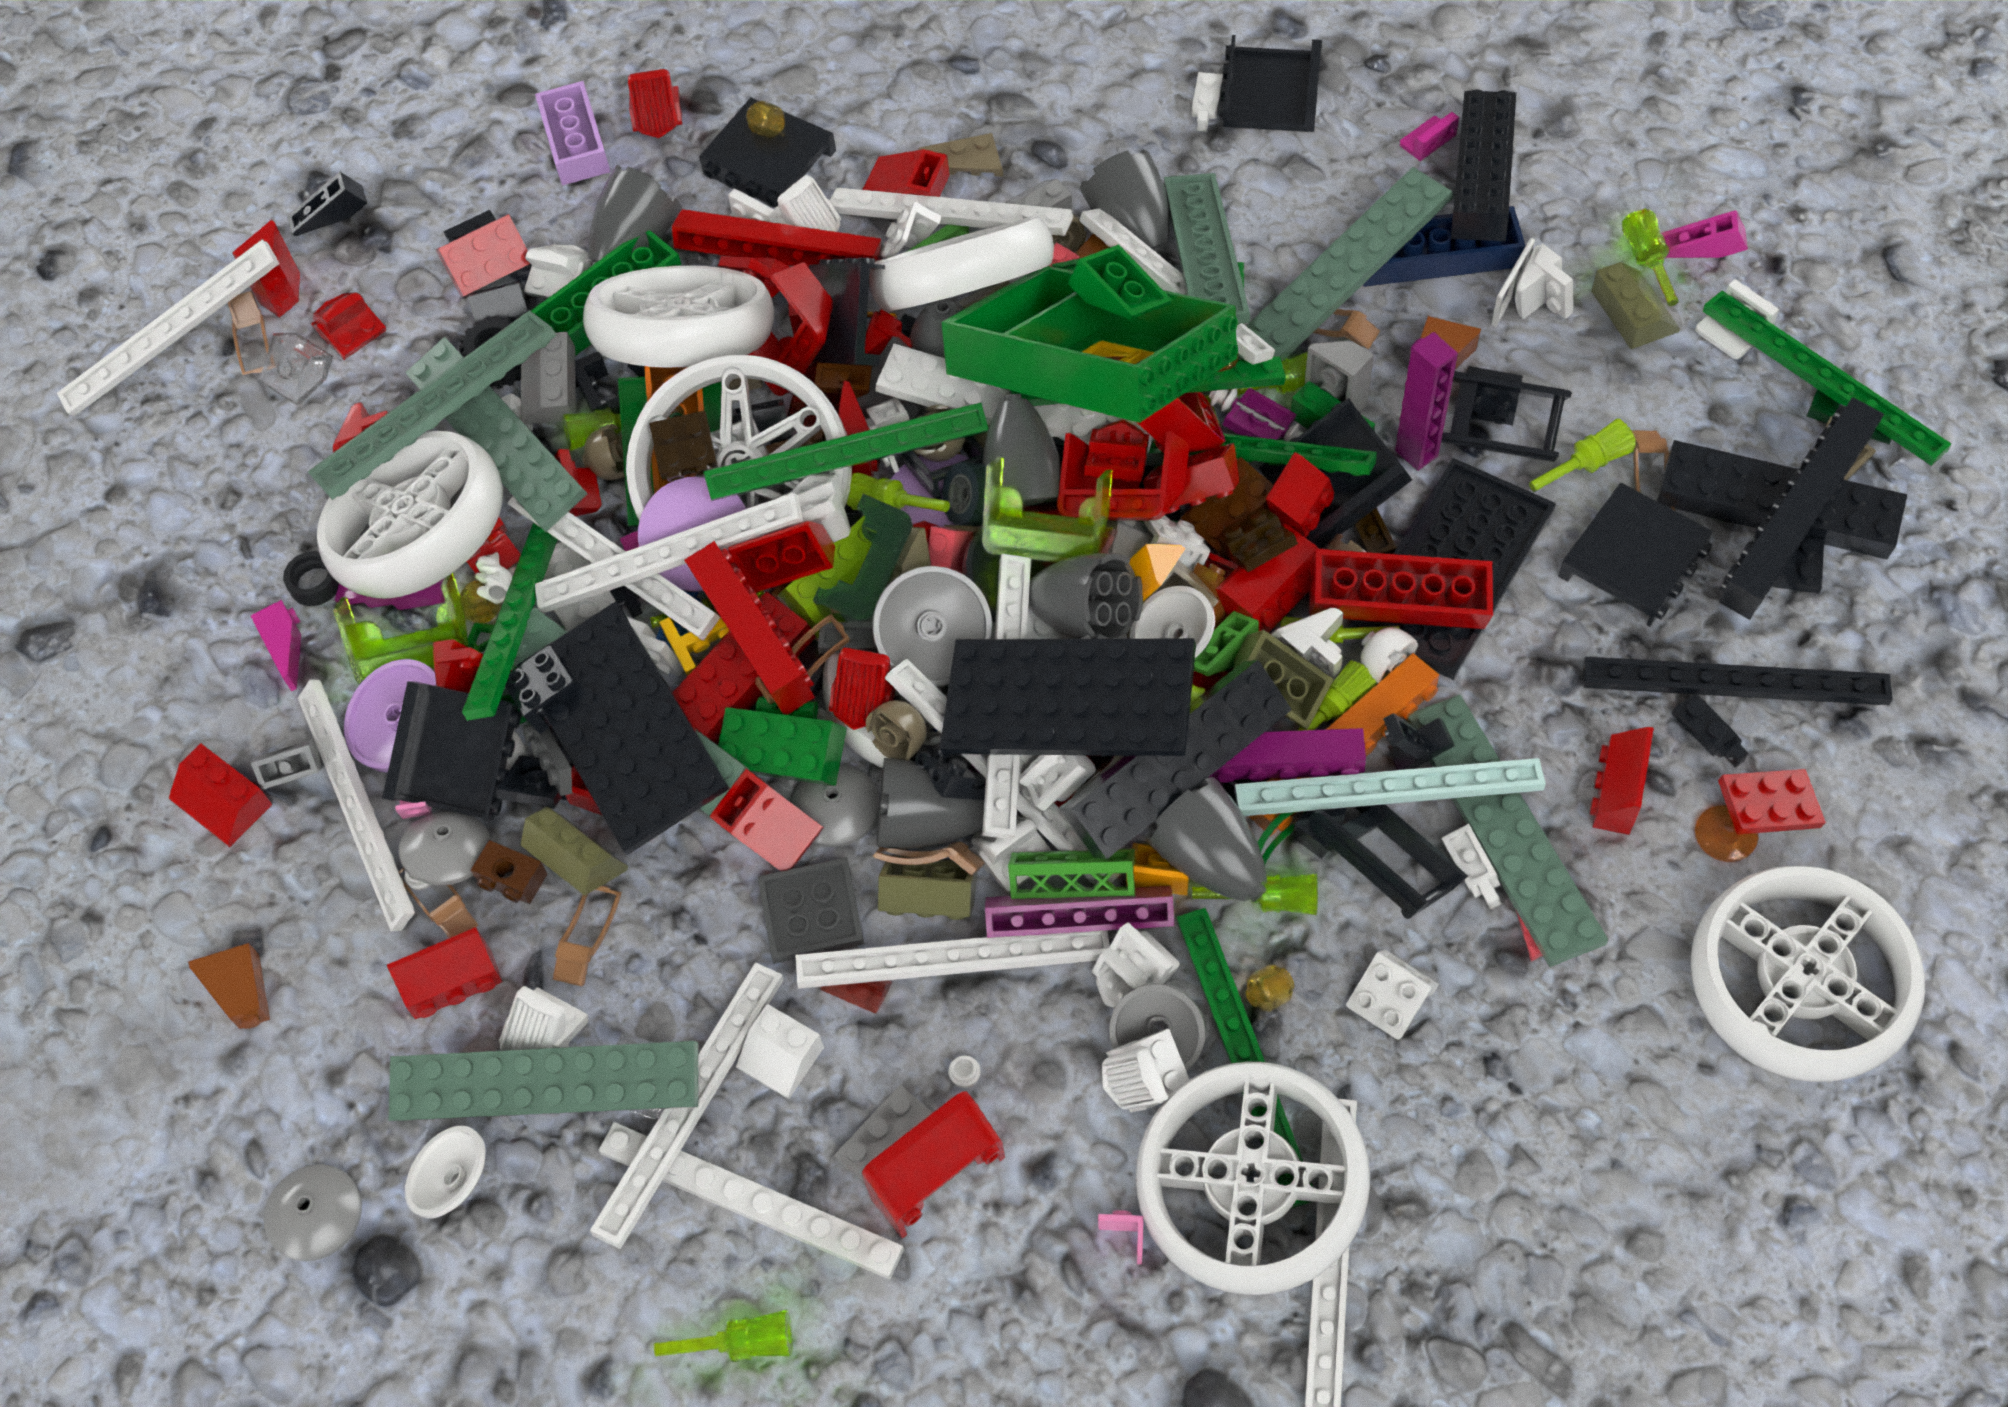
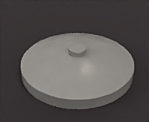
(923, 617)

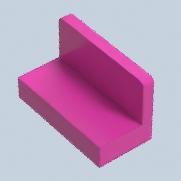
(1430, 136)

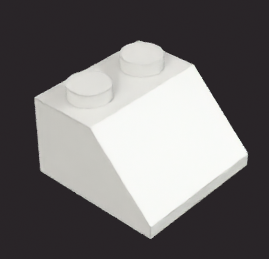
(779, 1051)

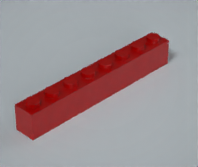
(765, 239)

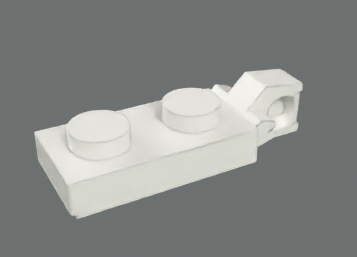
(1206, 98)
(1471, 859)

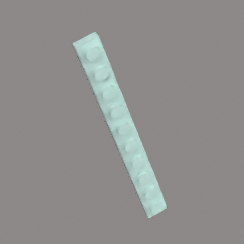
(1389, 787)

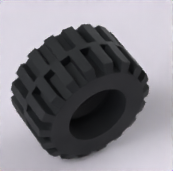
(479, 335)

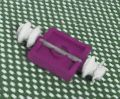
(1256, 415)

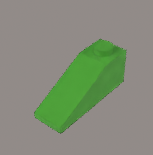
(1225, 644)

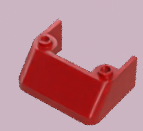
(813, 307)
(1190, 419)
(1124, 503)
(929, 1158)

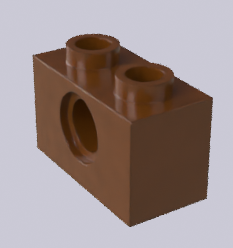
(497, 861)

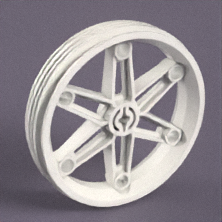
(725, 370)

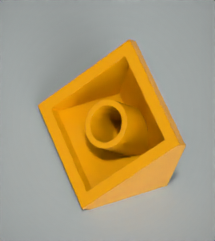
(1154, 564)
(1153, 871)

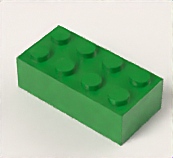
(784, 745)

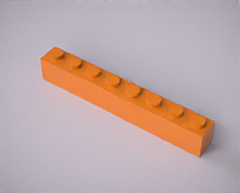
(1397, 694)

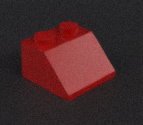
(1300, 495)

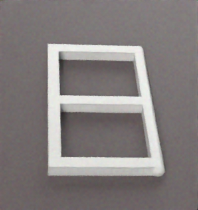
(1511, 283)

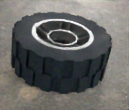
(965, 492)

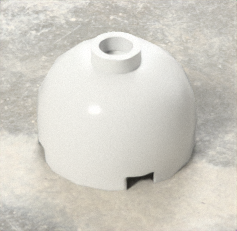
(1386, 651)

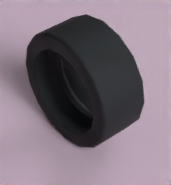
(298, 567)

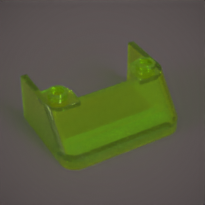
(1039, 535)
(370, 650)

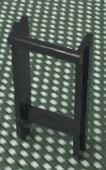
(1464, 408)
(930, 479)
(1344, 841)

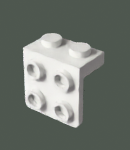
(1725, 338)

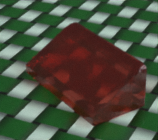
(865, 995)

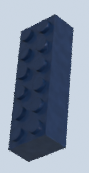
(1436, 255)

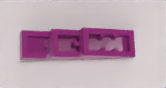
(425, 597)

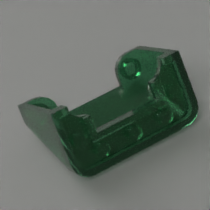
(888, 532)

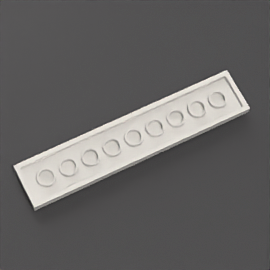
(924, 381)

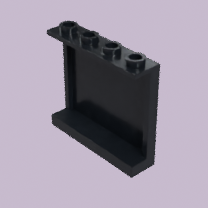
(1270, 88)
(762, 164)
(848, 286)
(1353, 494)
(1638, 551)
(447, 758)

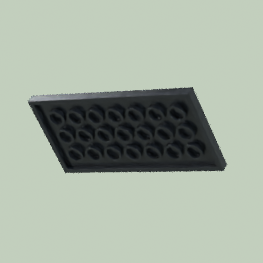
(1470, 519)
(1069, 697)
(628, 732)

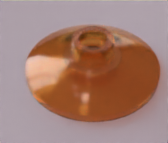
(1718, 841)

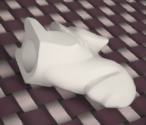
(494, 576)

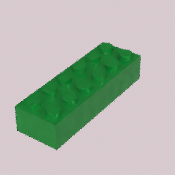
(566, 307)

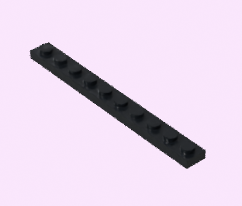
(1737, 680)

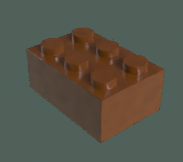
(1218, 513)

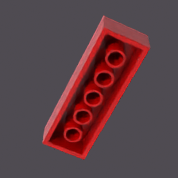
(1402, 588)
(751, 627)
(727, 676)

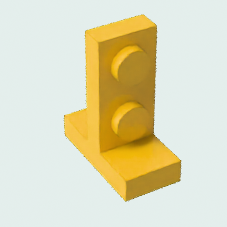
(689, 642)

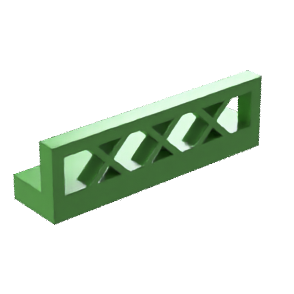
(1066, 864)

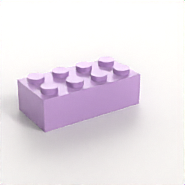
(572, 133)

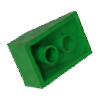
(1117, 284)

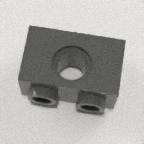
(287, 764)

